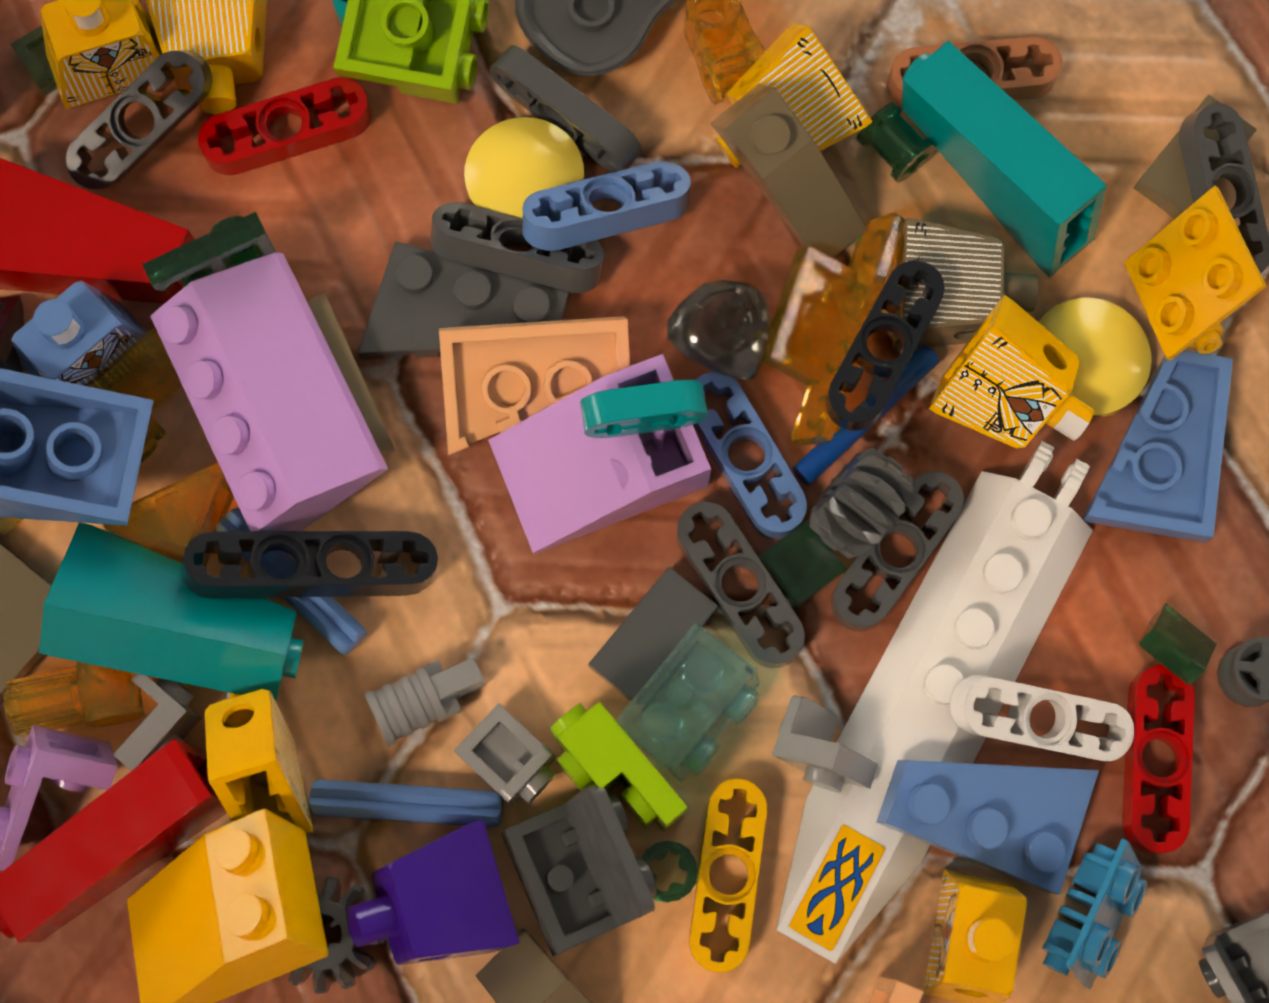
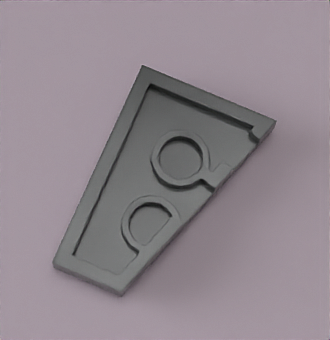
(433, 293)

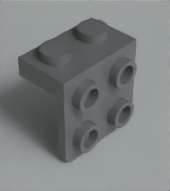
(580, 869)

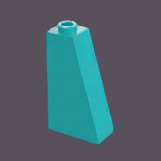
(1005, 157)
(137, 615)

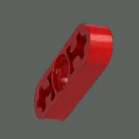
(262, 113)
(1174, 808)

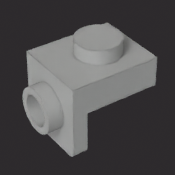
(168, 720)
(807, 745)
(508, 757)

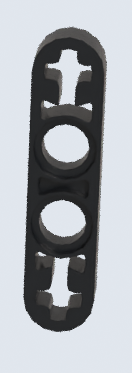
(310, 554)

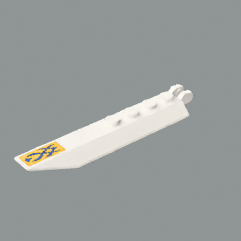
(968, 618)

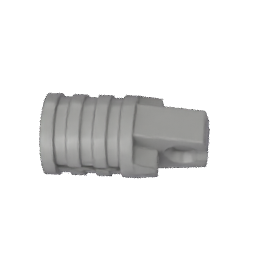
(422, 698)

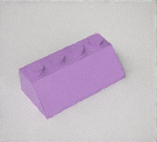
(268, 394)

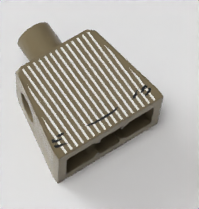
(971, 276)

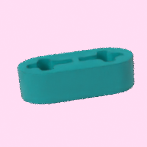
(643, 409)

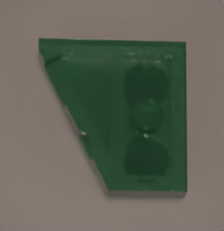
(226, 246)

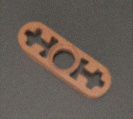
(991, 53)

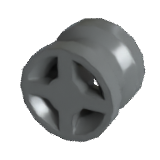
(1237, 662)

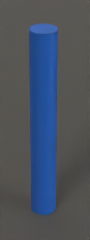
(826, 453)

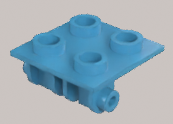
(1118, 891)

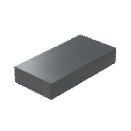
(651, 633)

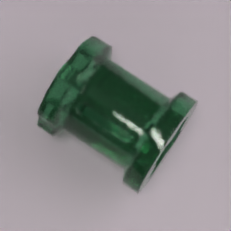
(896, 142)
(686, 864)

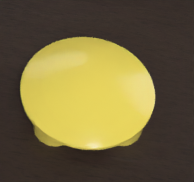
(518, 160)
(1110, 351)

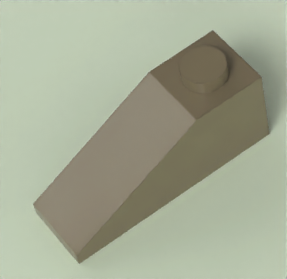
(790, 170)

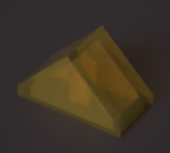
(178, 513)

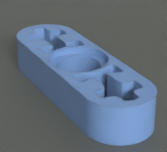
(647, 197)
(782, 487)

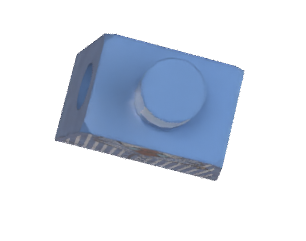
(76, 335)

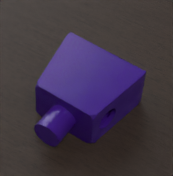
(438, 902)

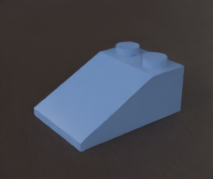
(68, 450)

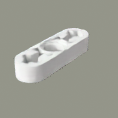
(1017, 726)

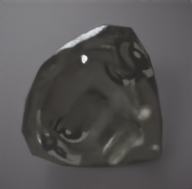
(722, 328)

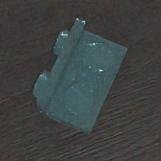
(691, 703)

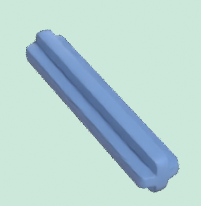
(321, 612)
(405, 803)

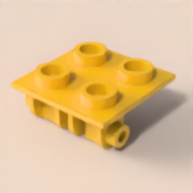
(1194, 276)

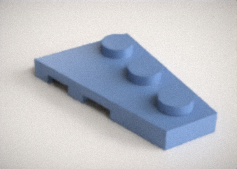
(1171, 454)
(993, 815)

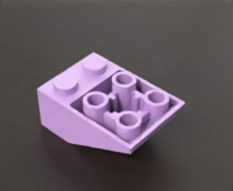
(581, 483)

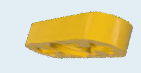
(749, 827)

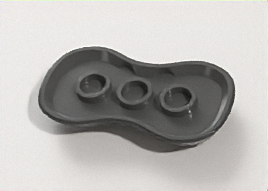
(588, 34)

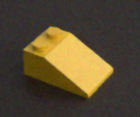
(227, 914)

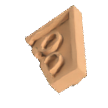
(517, 369)

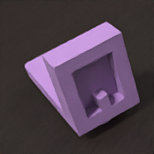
(65, 759)

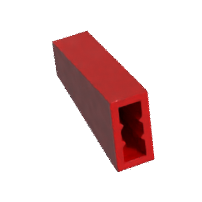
(69, 235)
(109, 842)

